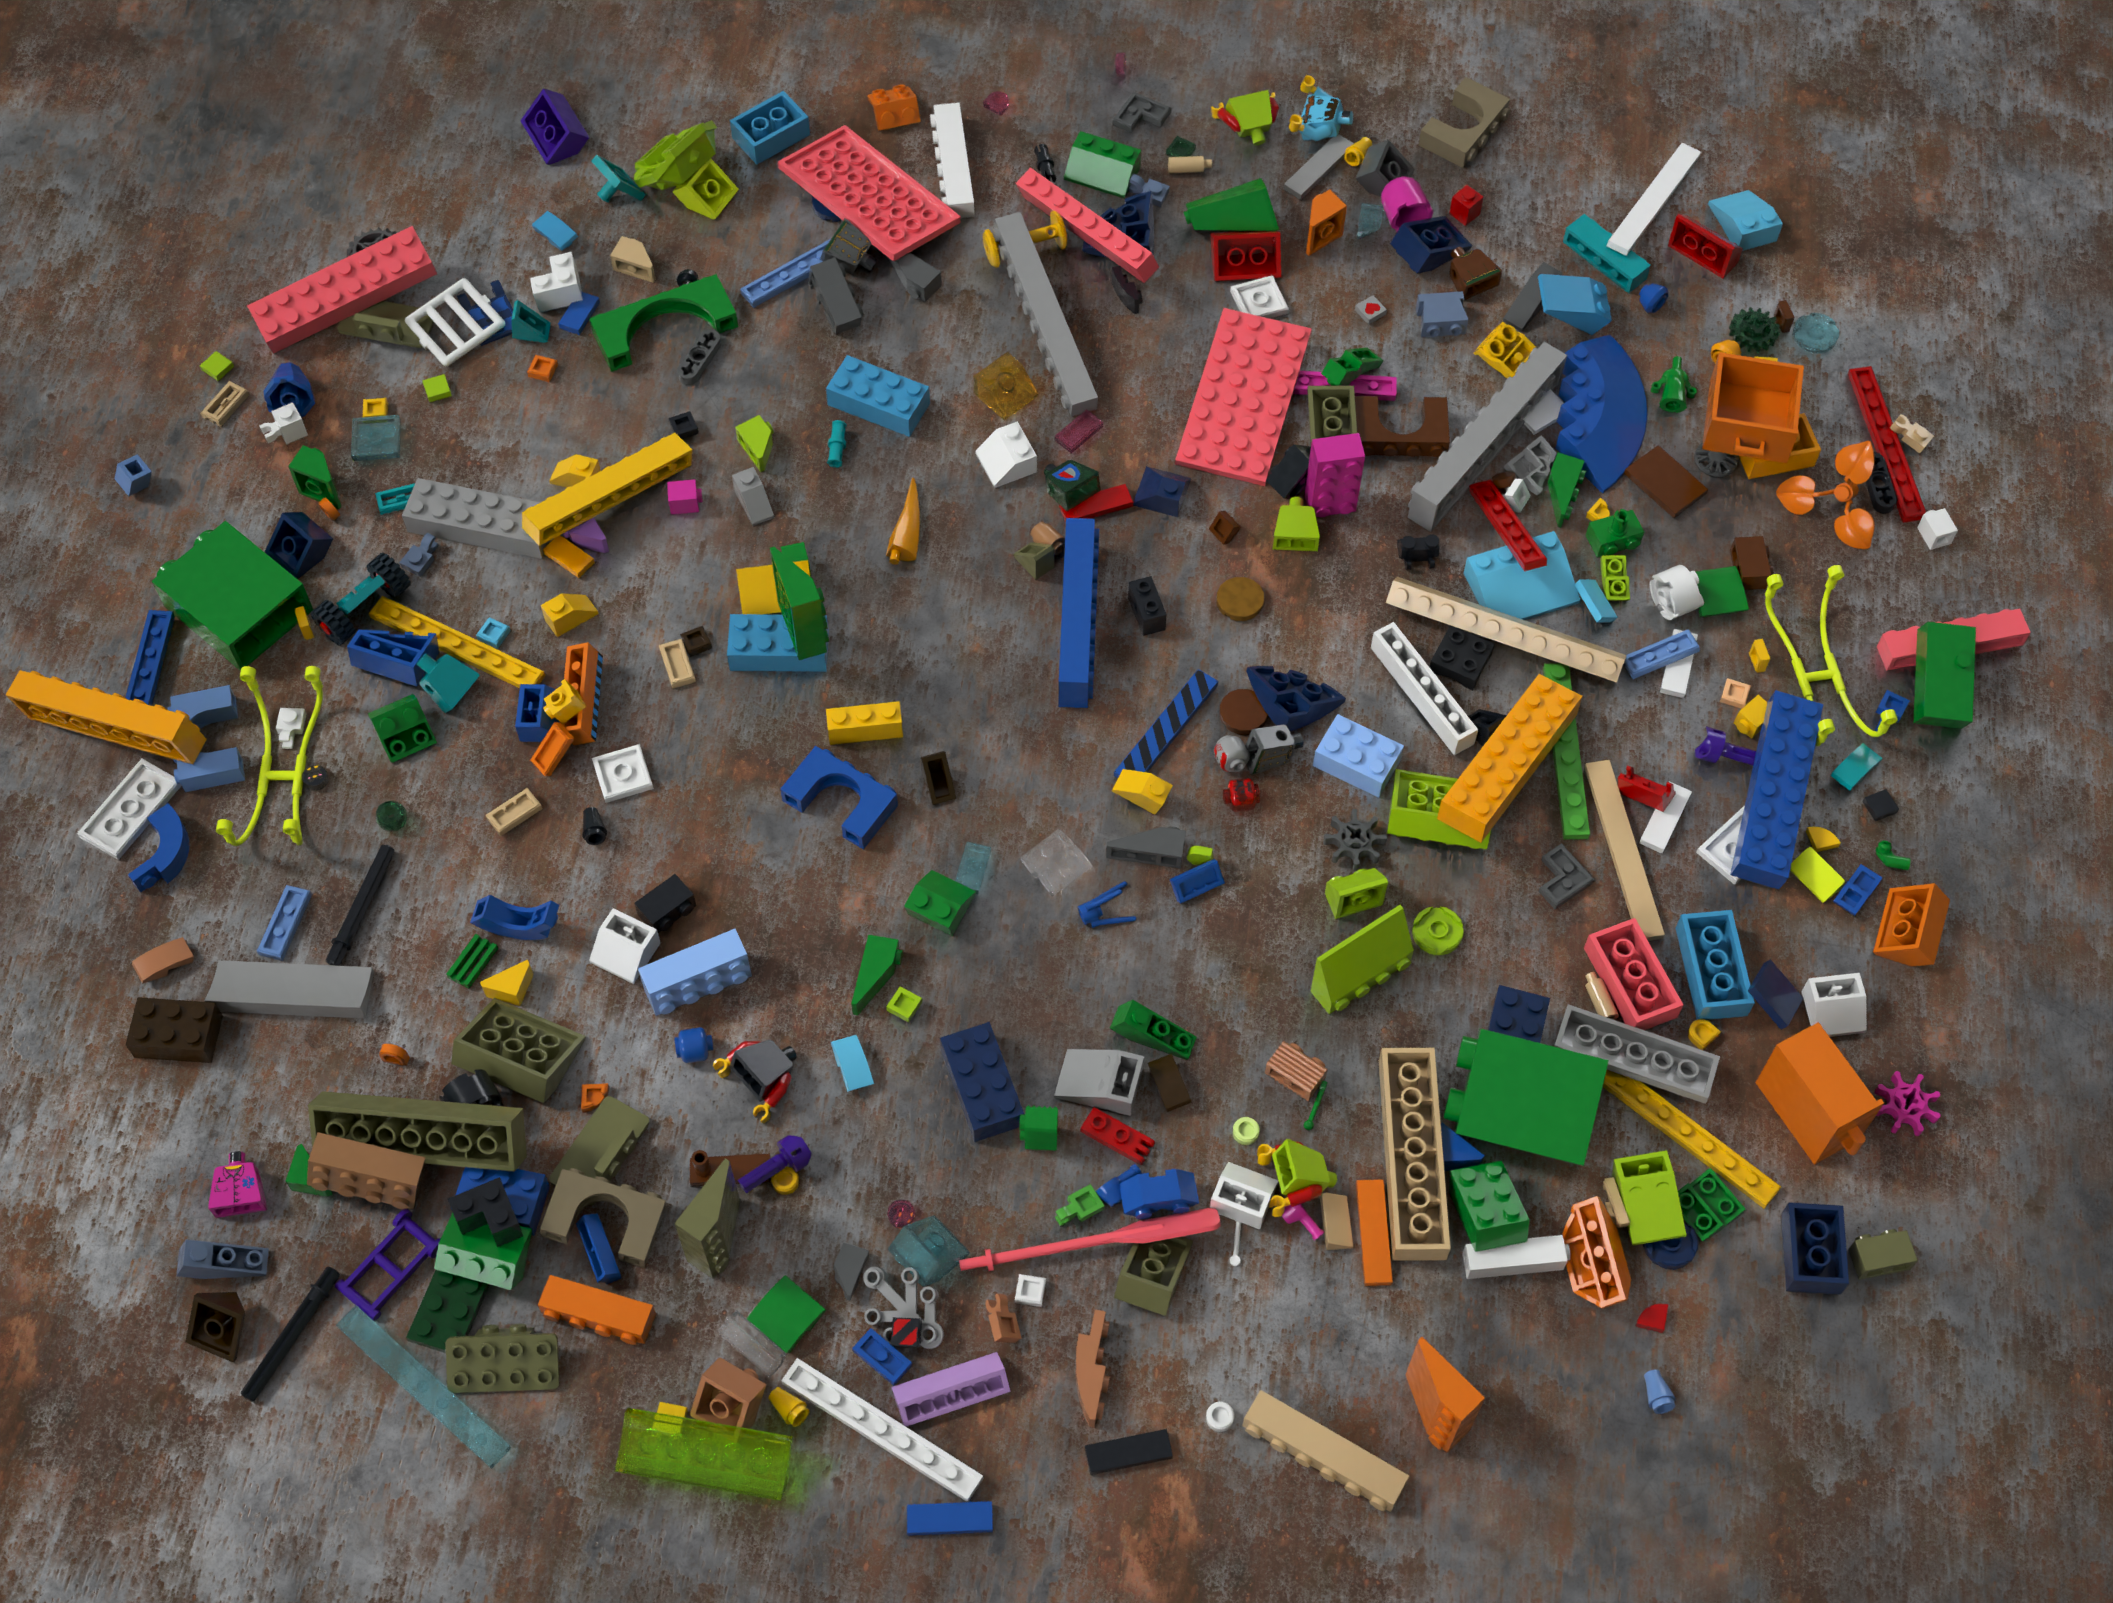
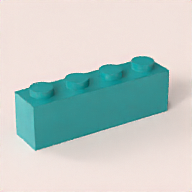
(1591, 242)

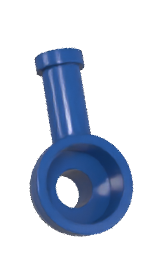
(1110, 1190)

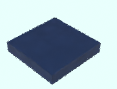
(1775, 994)

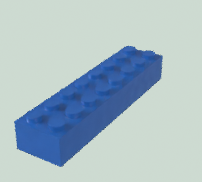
(1078, 613)
(1777, 790)

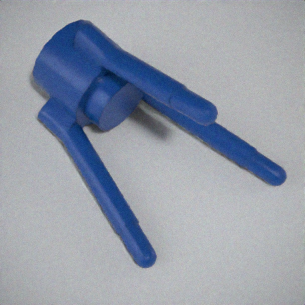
(1092, 911)

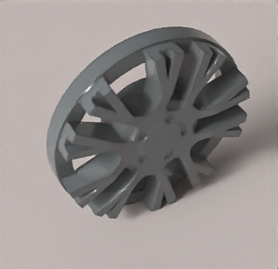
(1716, 460)

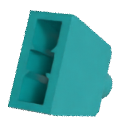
(446, 680)

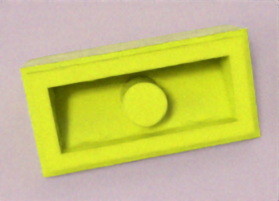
(1817, 874)

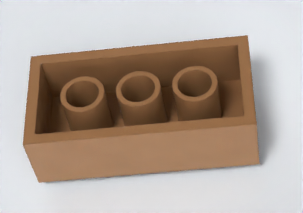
(365, 1171)

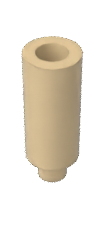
(1188, 164)
(1600, 996)

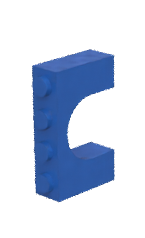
(824, 770)

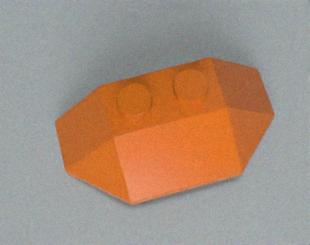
(1596, 1255)

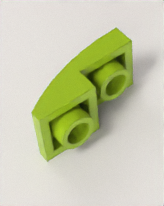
(1615, 578)

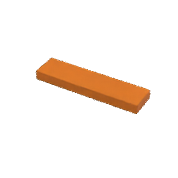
(1374, 1233)

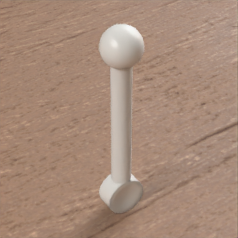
(1235, 1260)

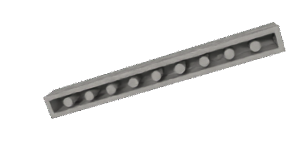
(1045, 314)

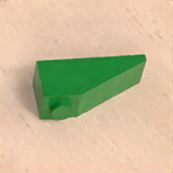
(876, 969)

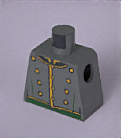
(849, 248)
(1271, 747)

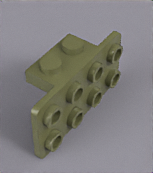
(385, 323)
(604, 1141)
(502, 1360)

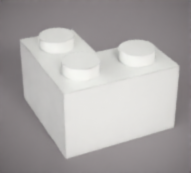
(560, 286)

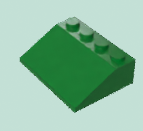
(800, 606)

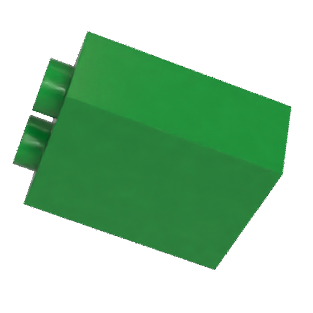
(231, 594)
(1527, 1095)

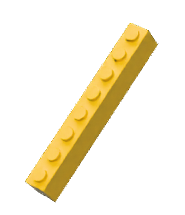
(606, 489)

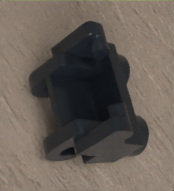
(1418, 549)

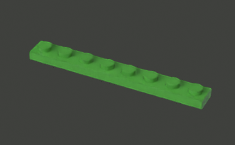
(1569, 768)

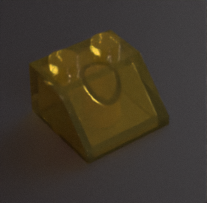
(1004, 386)

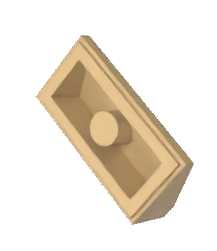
(1336, 1221)

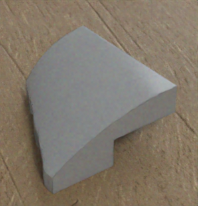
(1533, 464)

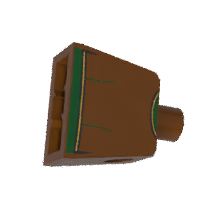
(1473, 272)

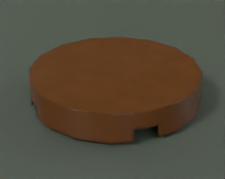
(1242, 712)

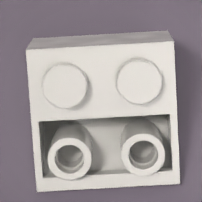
(624, 945)
(1836, 1003)
(1243, 1195)

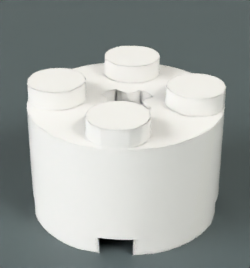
(1676, 591)

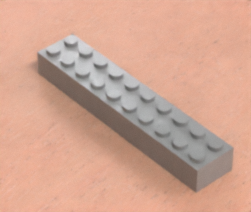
(1485, 437)

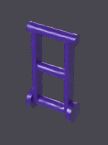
(401, 1223)

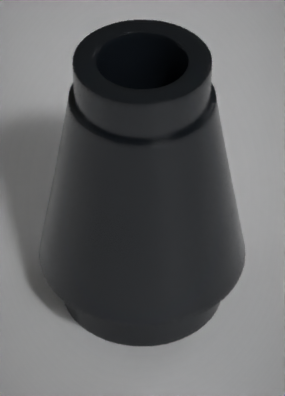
(593, 827)

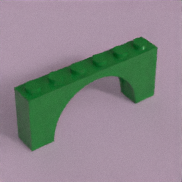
(700, 298)

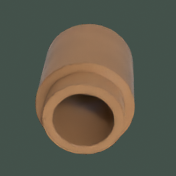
(1046, 534)

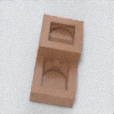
(159, 960)

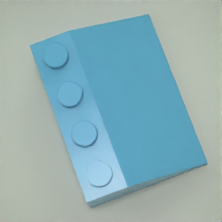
(1507, 588)

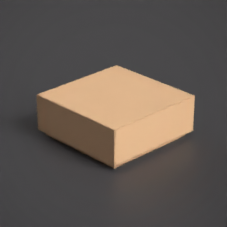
(1735, 693)

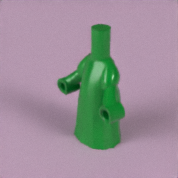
(1675, 381)

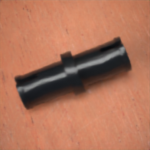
(1045, 162)

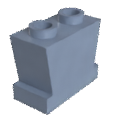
(1442, 314)

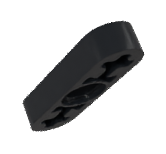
(1875, 492)

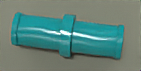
(837, 443)

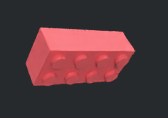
(1633, 975)

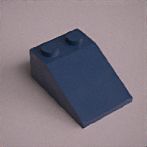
(1428, 243)

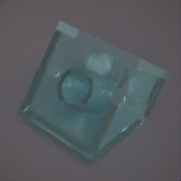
(929, 1249)

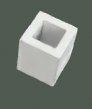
(1937, 528)

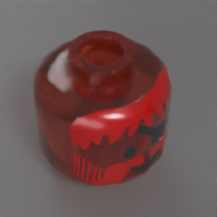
(1241, 795)

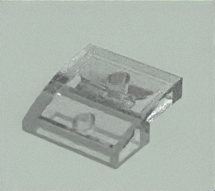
(1056, 862)

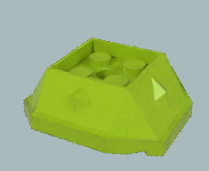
(676, 157)

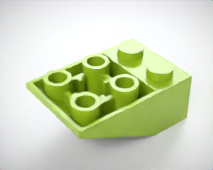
(1649, 1197)

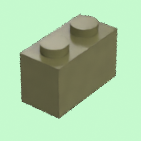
(1882, 1254)

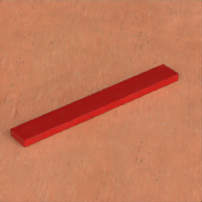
(1887, 442)

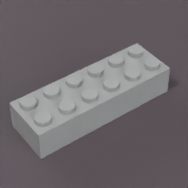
(470, 517)

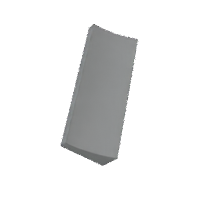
(291, 989)
(1639, 1053)

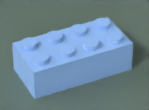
(695, 972)

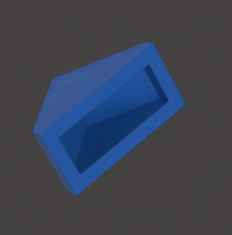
(1457, 1151)

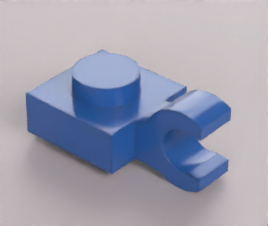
(1894, 702)

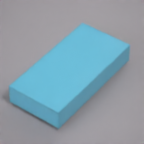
(1595, 600)

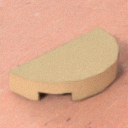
(1615, 1206)

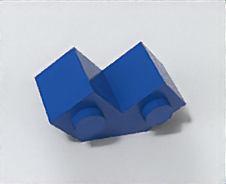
(1146, 1194)

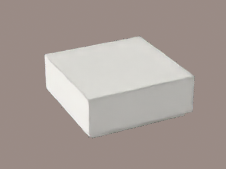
(1030, 1290)

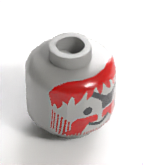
(1231, 753)

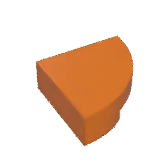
(593, 1095)

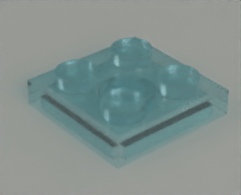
(375, 437)

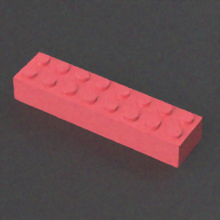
(342, 289)

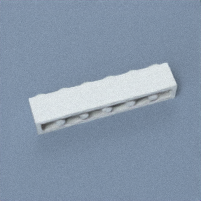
(953, 159)
(1424, 688)

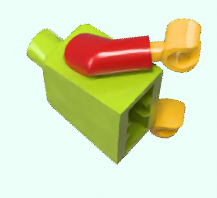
(1249, 114)
(1299, 1171)

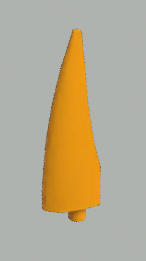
(905, 536)

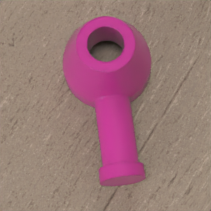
(1297, 1213)

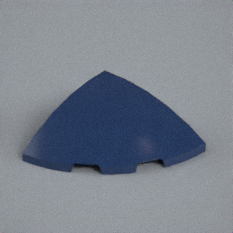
(1133, 219)
(1291, 697)

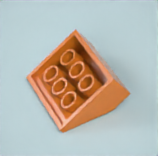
(1442, 1396)

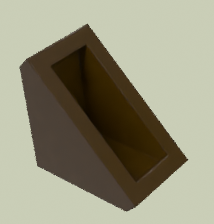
(937, 777)

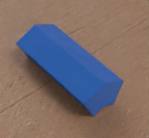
(598, 1249)

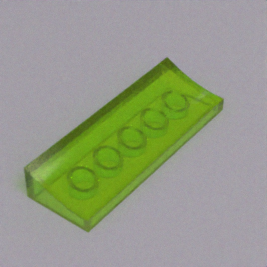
(704, 1454)

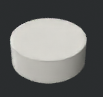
(1220, 1416)

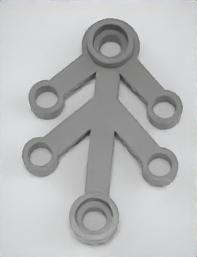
(906, 1308)

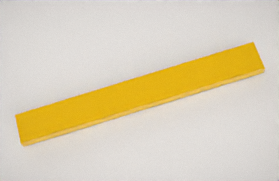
(456, 643)
(1692, 1138)

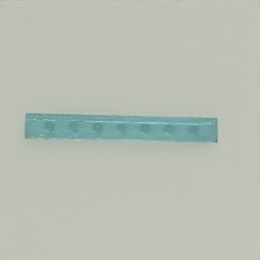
(423, 1387)

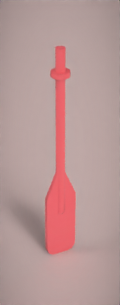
(1138, 1232)

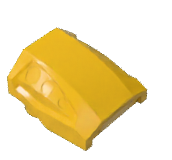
(1505, 349)

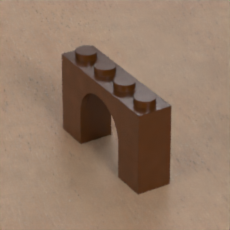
(1429, 440)

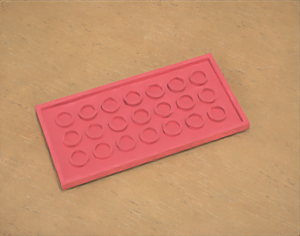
(869, 192)
(1243, 397)

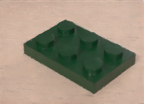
(446, 1310)

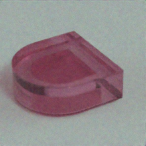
(997, 102)

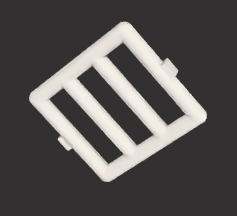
(462, 347)

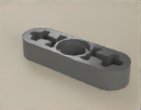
(699, 366)

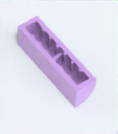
(951, 1389)

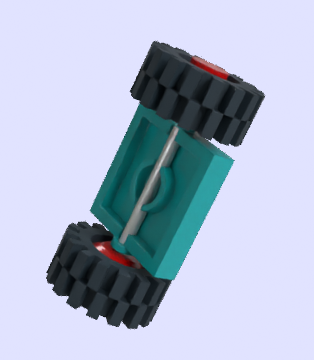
(385, 575)

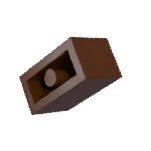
(1751, 559)

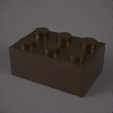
(174, 1030)

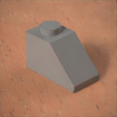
(752, 496)

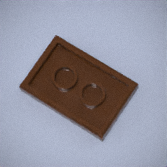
(1666, 481)

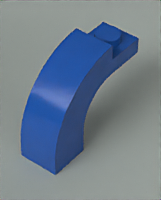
(170, 854)
(515, 921)

